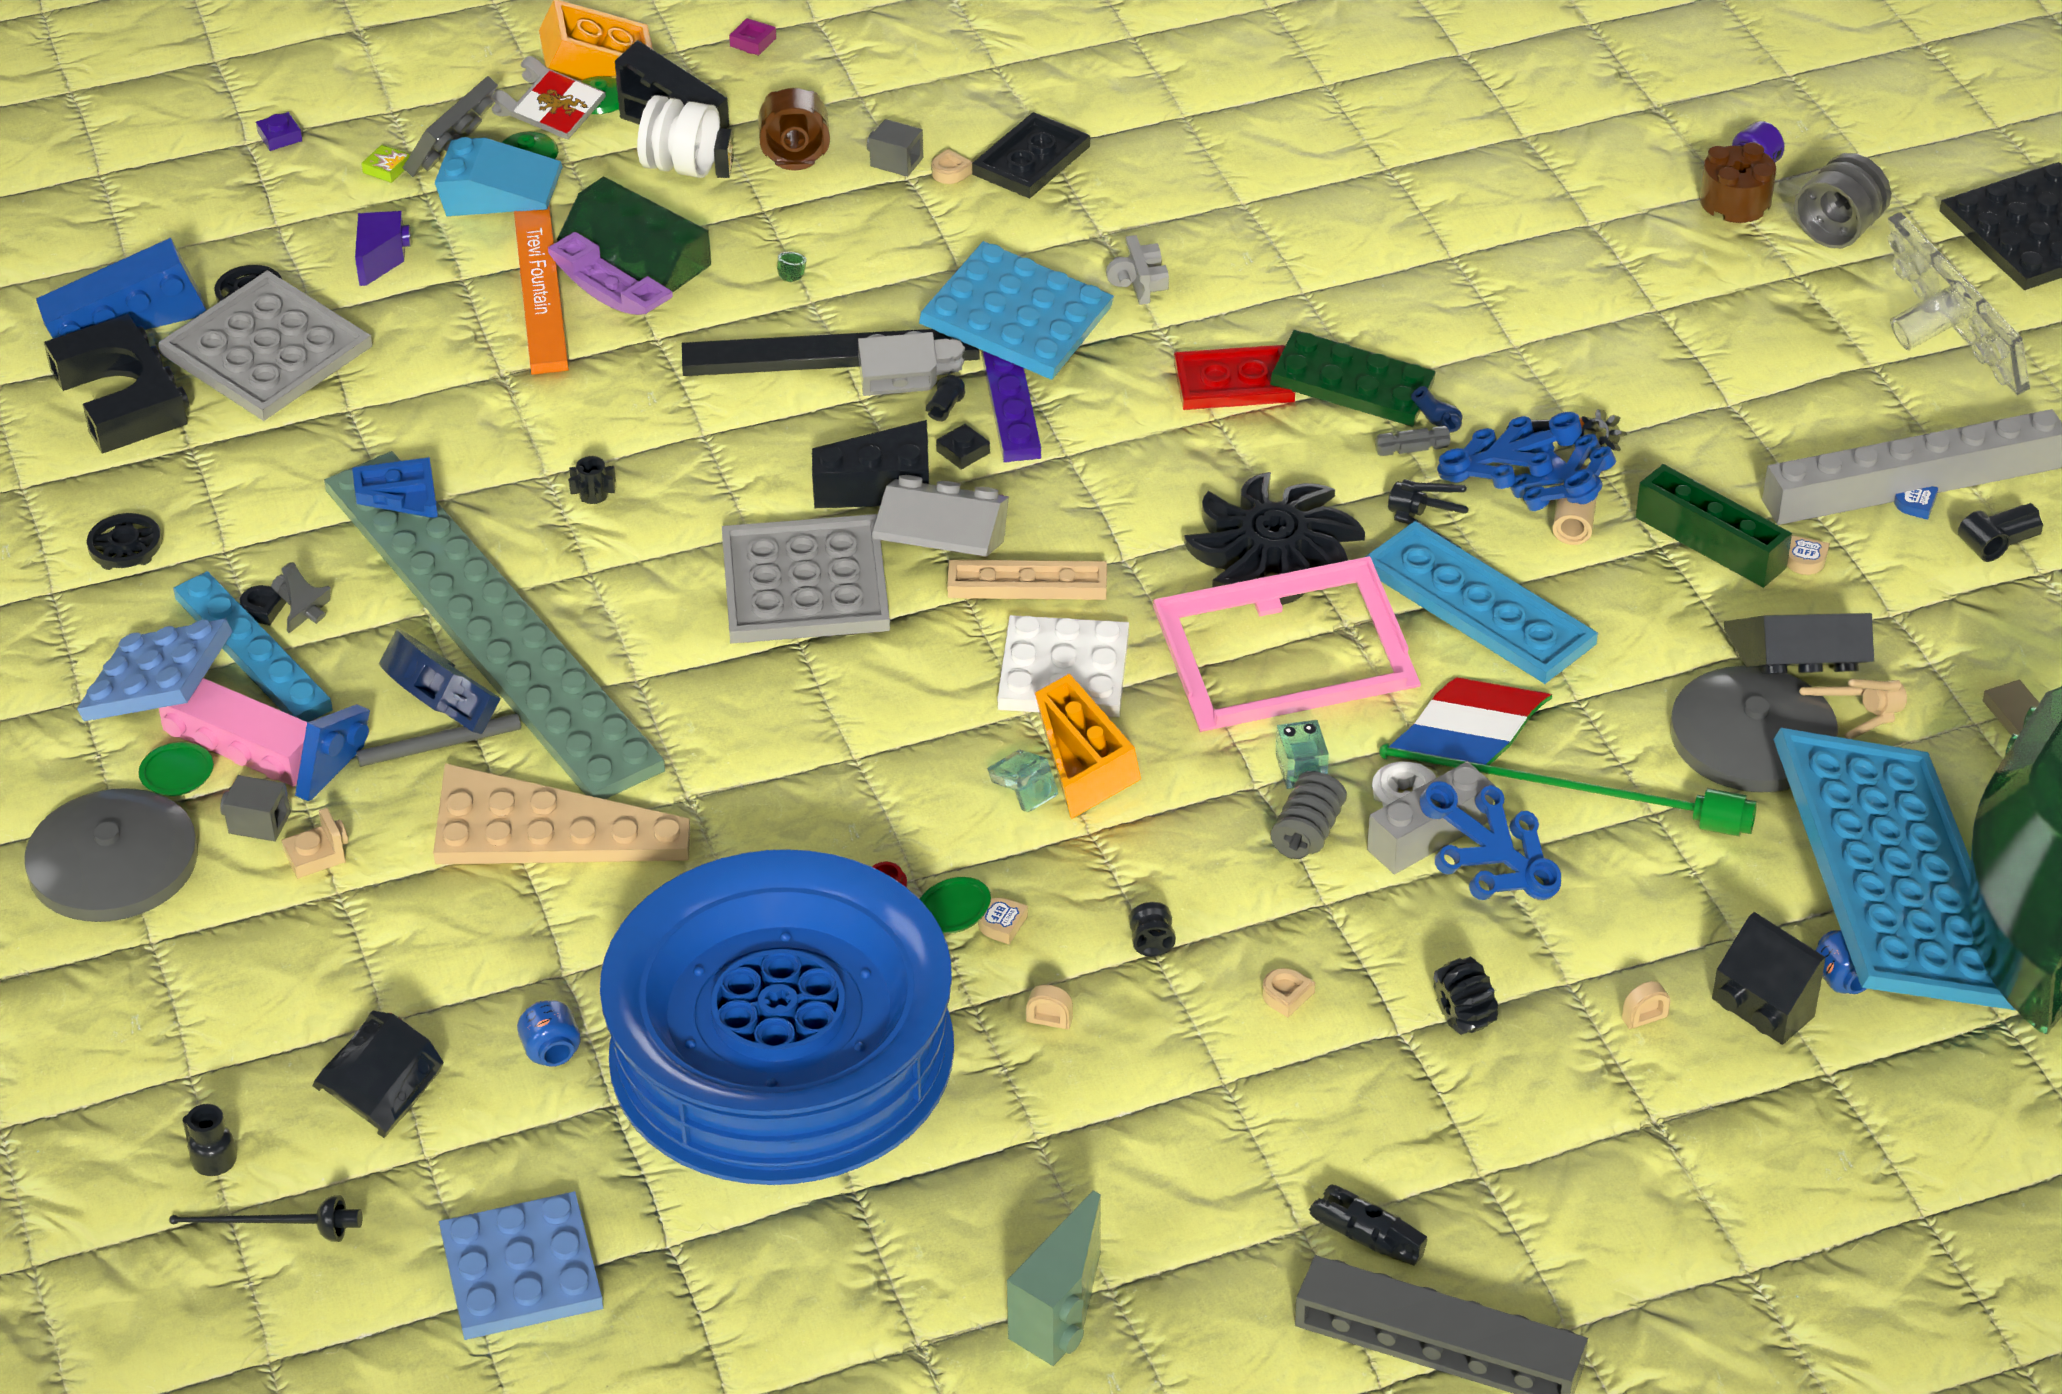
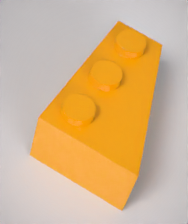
(1085, 746)

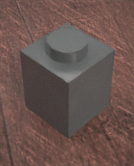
(895, 147)
(255, 808)

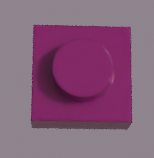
(752, 36)

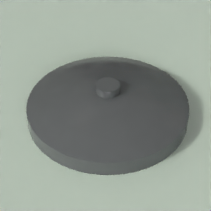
(1729, 720)
(111, 855)

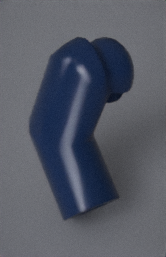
(1436, 411)

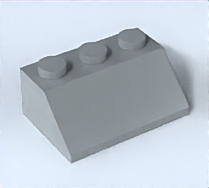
(942, 516)

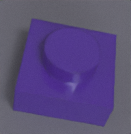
(279, 131)

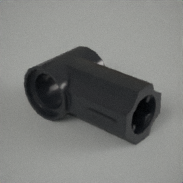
(1993, 534)

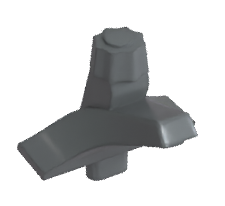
(302, 597)

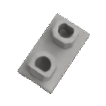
(1139, 268)

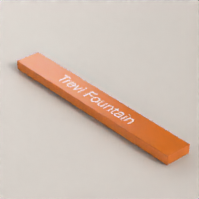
(540, 292)

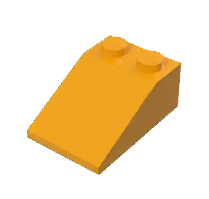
(586, 41)

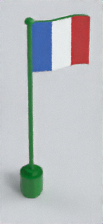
(1483, 719)

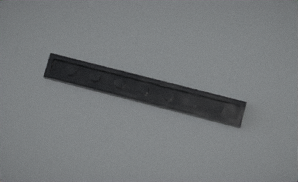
(785, 353)

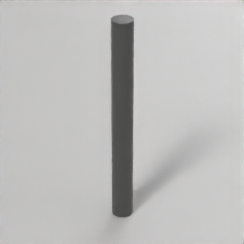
(435, 741)

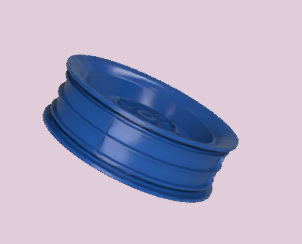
(778, 1016)

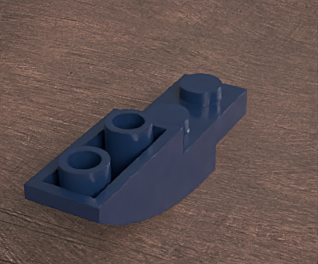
(438, 682)

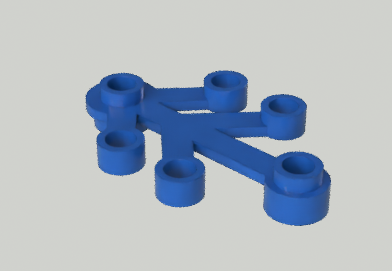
(1460, 463)
(1579, 485)
(1494, 843)

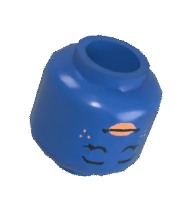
(1838, 966)
(548, 1033)

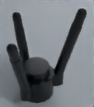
(1408, 499)

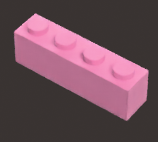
(239, 730)

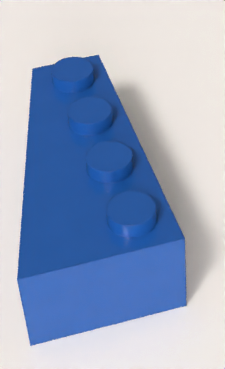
(147, 286)

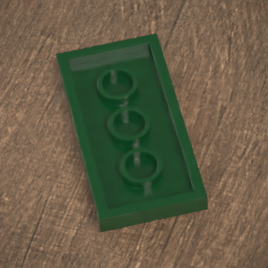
(1351, 377)

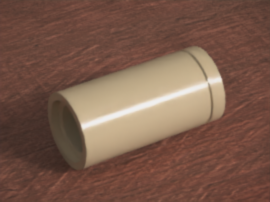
(1573, 521)

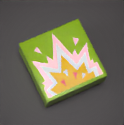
(385, 163)

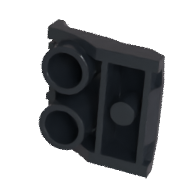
(381, 1070)

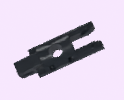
(1369, 1225)

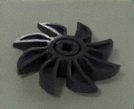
(1272, 535)

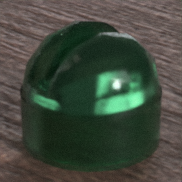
(791, 266)

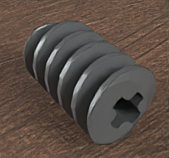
(1308, 815)

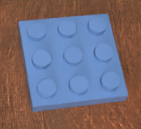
(155, 669)
(520, 1265)

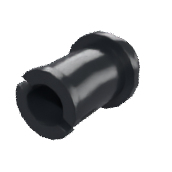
(949, 391)

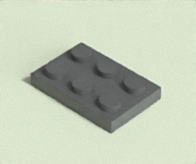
(457, 120)

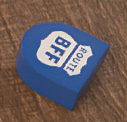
(1917, 502)

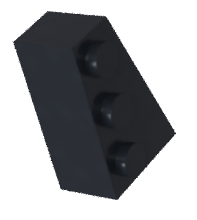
(647, 73)
(861, 467)

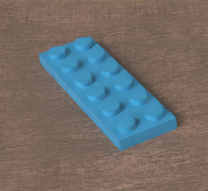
(1481, 602)

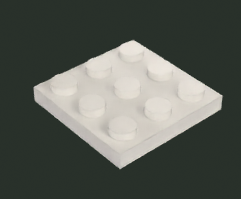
(1050, 648)

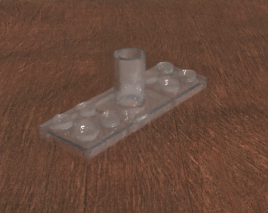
(1951, 303)

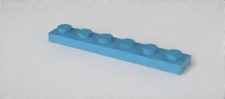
(255, 649)

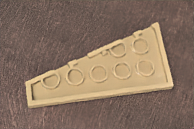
(517, 821)

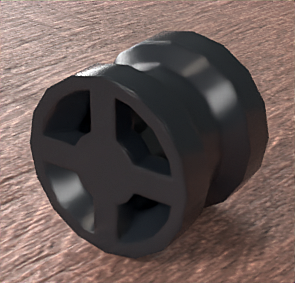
(1152, 929)

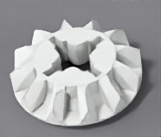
(1399, 775)

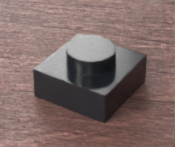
(963, 446)

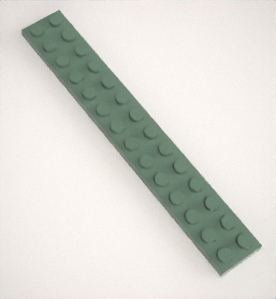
(506, 643)

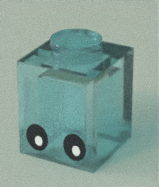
(1300, 749)

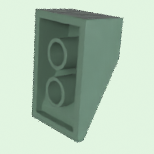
(1055, 1284)

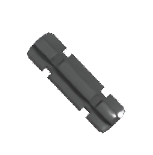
(1412, 440)

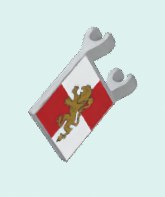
(552, 102)

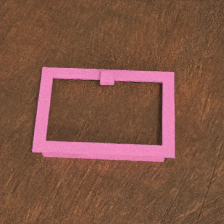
(1265, 596)

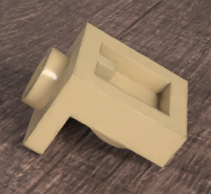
(318, 847)

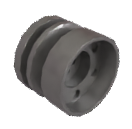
(1842, 200)

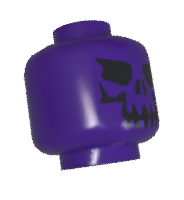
(1765, 135)

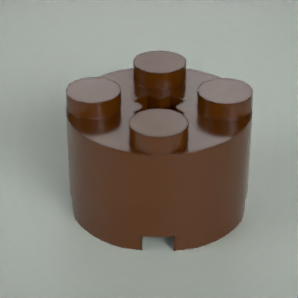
(793, 128)
(1738, 182)

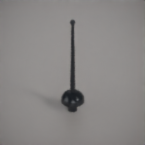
(331, 1218)

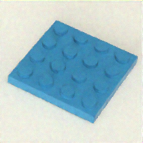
(1016, 309)

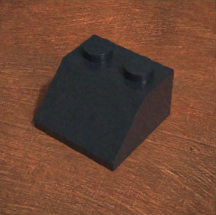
(1769, 979)

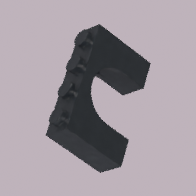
(119, 349)

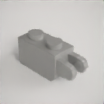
(906, 362)

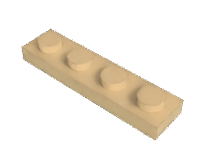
(1027, 579)

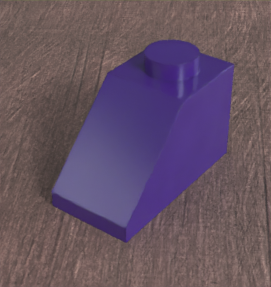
(380, 244)

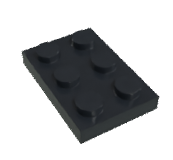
(1031, 155)

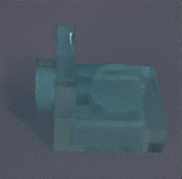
(1028, 776)

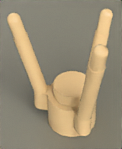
(1879, 697)

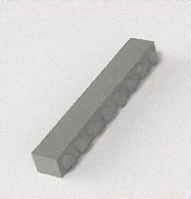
(1938, 459)

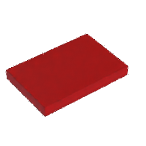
(1229, 377)

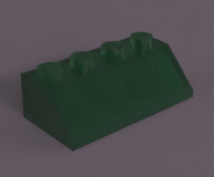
(639, 234)

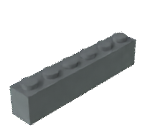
(1438, 1330)

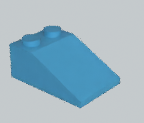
(494, 178)

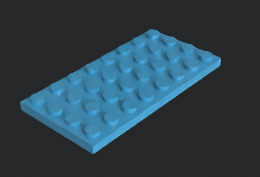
(1889, 864)

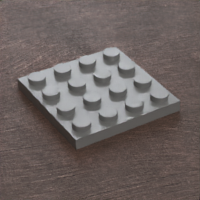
(265, 345)
(804, 579)

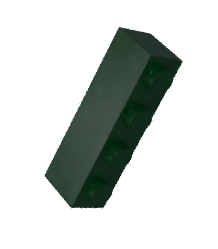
(1713, 525)

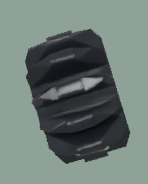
(1465, 995)

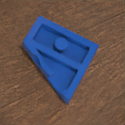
(397, 487)
(329, 747)

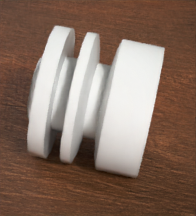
(678, 136)

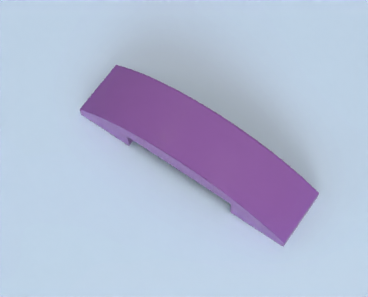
(603, 281)

